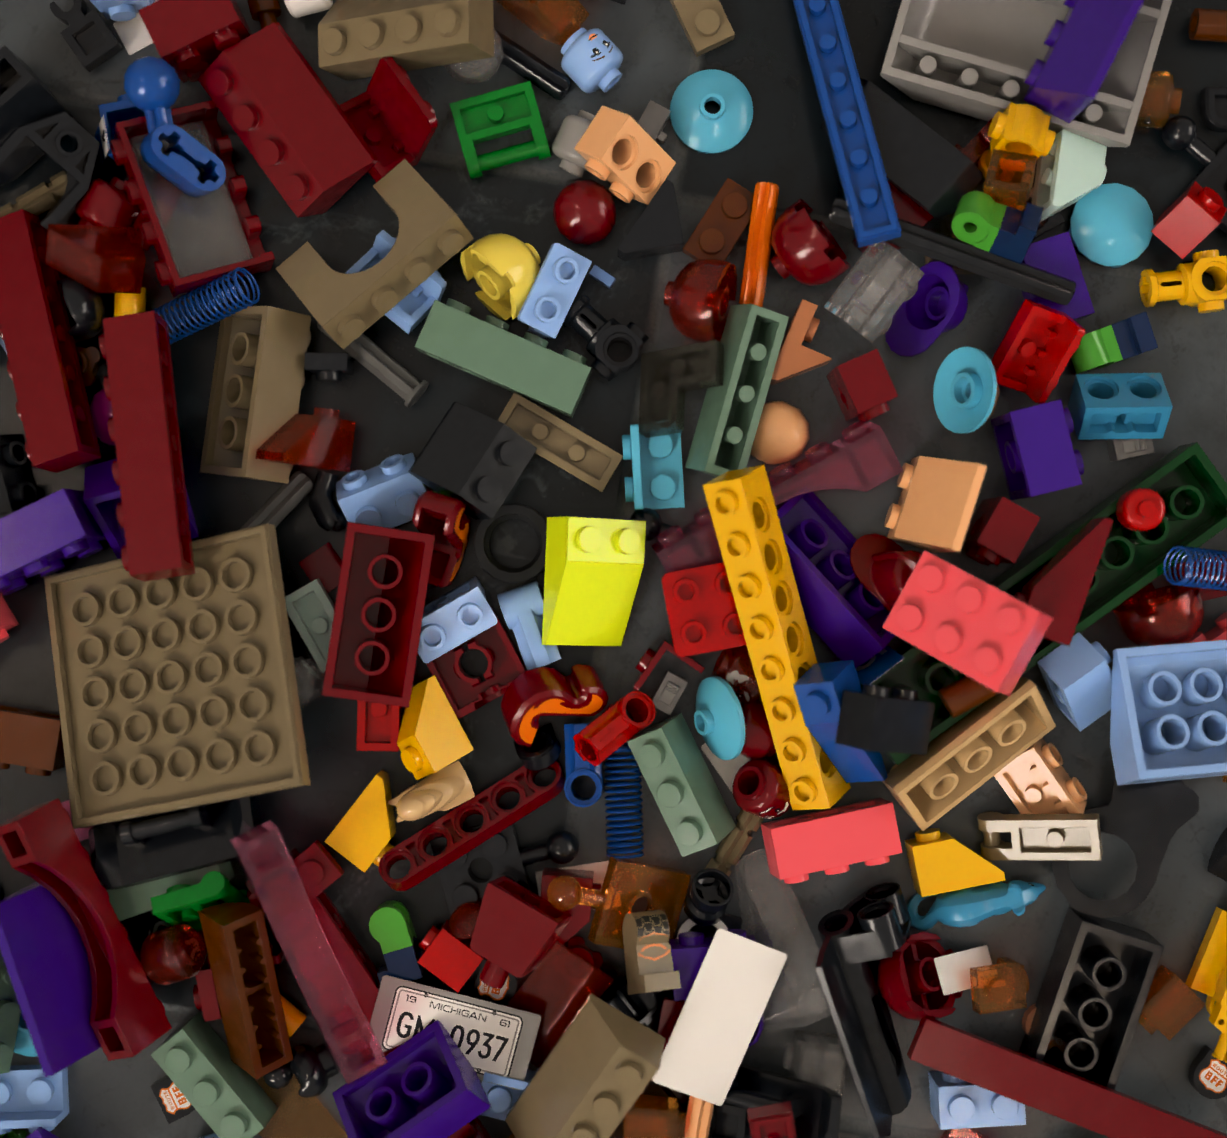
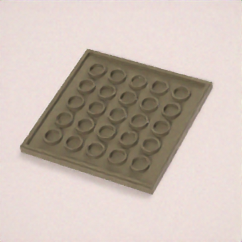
(176, 682)

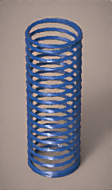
(171, 322)
(1189, 574)
(618, 838)

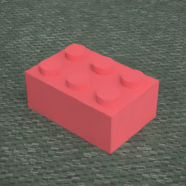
(967, 623)

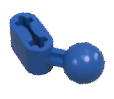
(154, 89)

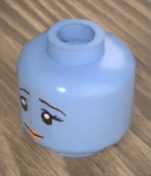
(591, 60)

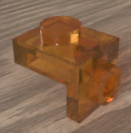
(999, 986)

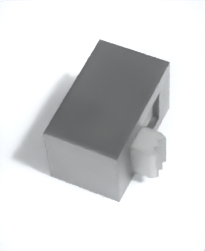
(654, 120)
(1128, 448)
(669, 692)

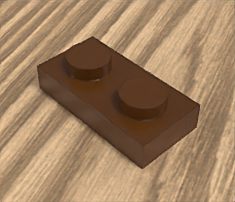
(721, 223)

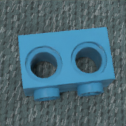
(1119, 406)

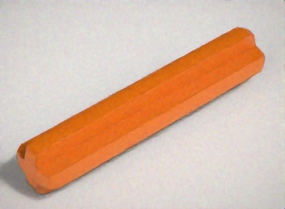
(759, 243)

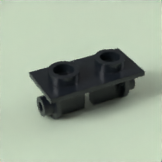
(16, 476)

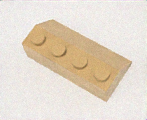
(969, 753)

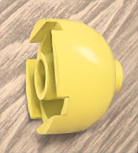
(503, 270)

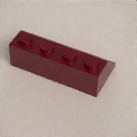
(288, 120)
(378, 614)

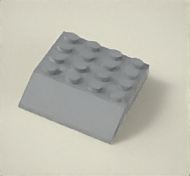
(980, 51)

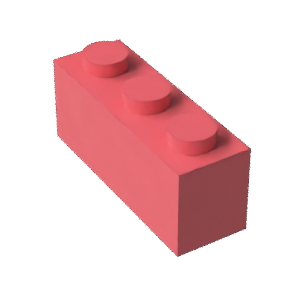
(831, 840)

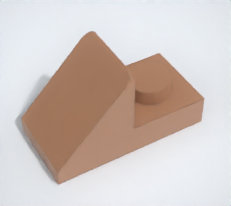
(793, 356)

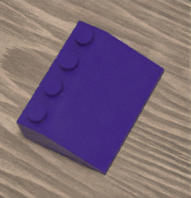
(48, 976)

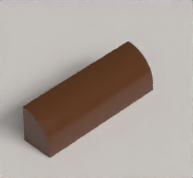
(246, 986)

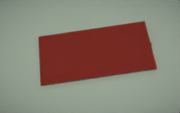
(557, 993)

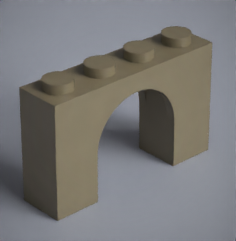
(425, 241)

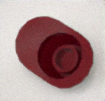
(882, 566)

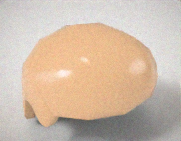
(780, 433)

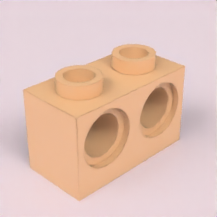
(624, 156)

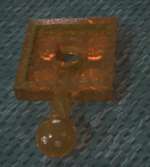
(622, 886)

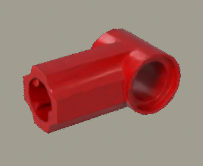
(614, 727)

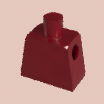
(514, 930)

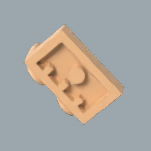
(1041, 784)

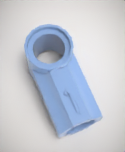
(524, 615)

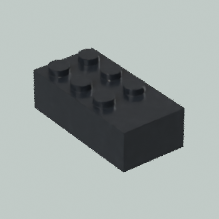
(1092, 997)

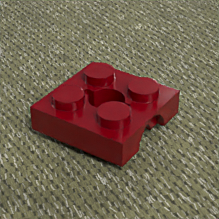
(469, 692)

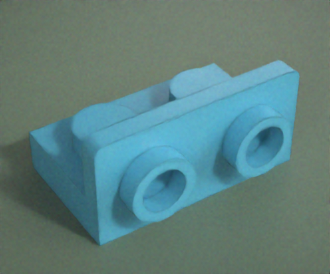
(655, 470)

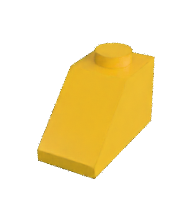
(430, 731)
(367, 826)
(946, 865)

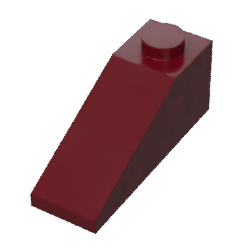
(1065, 580)

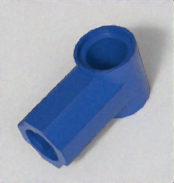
(576, 767)

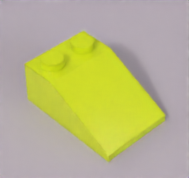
(590, 579)

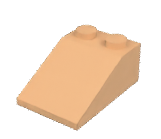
(935, 503)

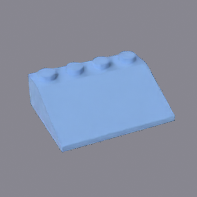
(1169, 712)

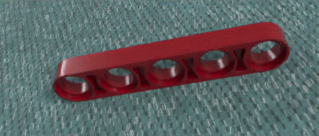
(462, 842)

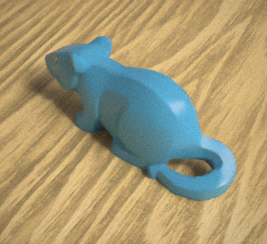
(975, 904)

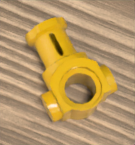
(1018, 130)
(1186, 283)

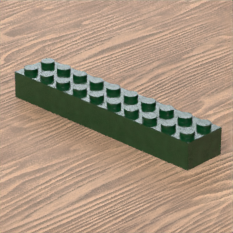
(1130, 560)

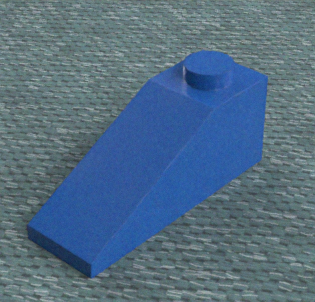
(820, 702)

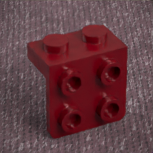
(392, 118)

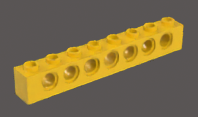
(772, 627)

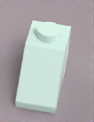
(1068, 172)

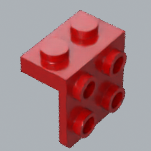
(701, 610)

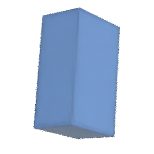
(602, 277)

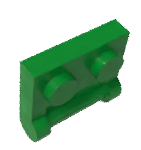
(496, 116)
(184, 901)

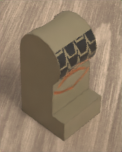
(648, 953)

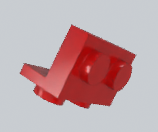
(1036, 350)

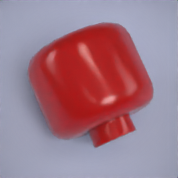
(1140, 509)

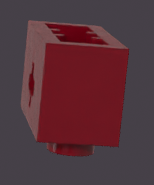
(862, 387)
(999, 532)

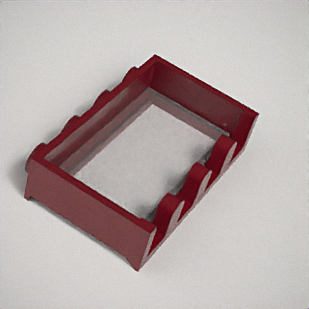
(190, 234)

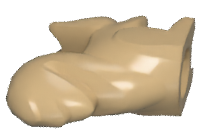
(434, 793)

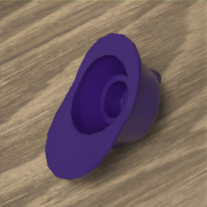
(934, 309)

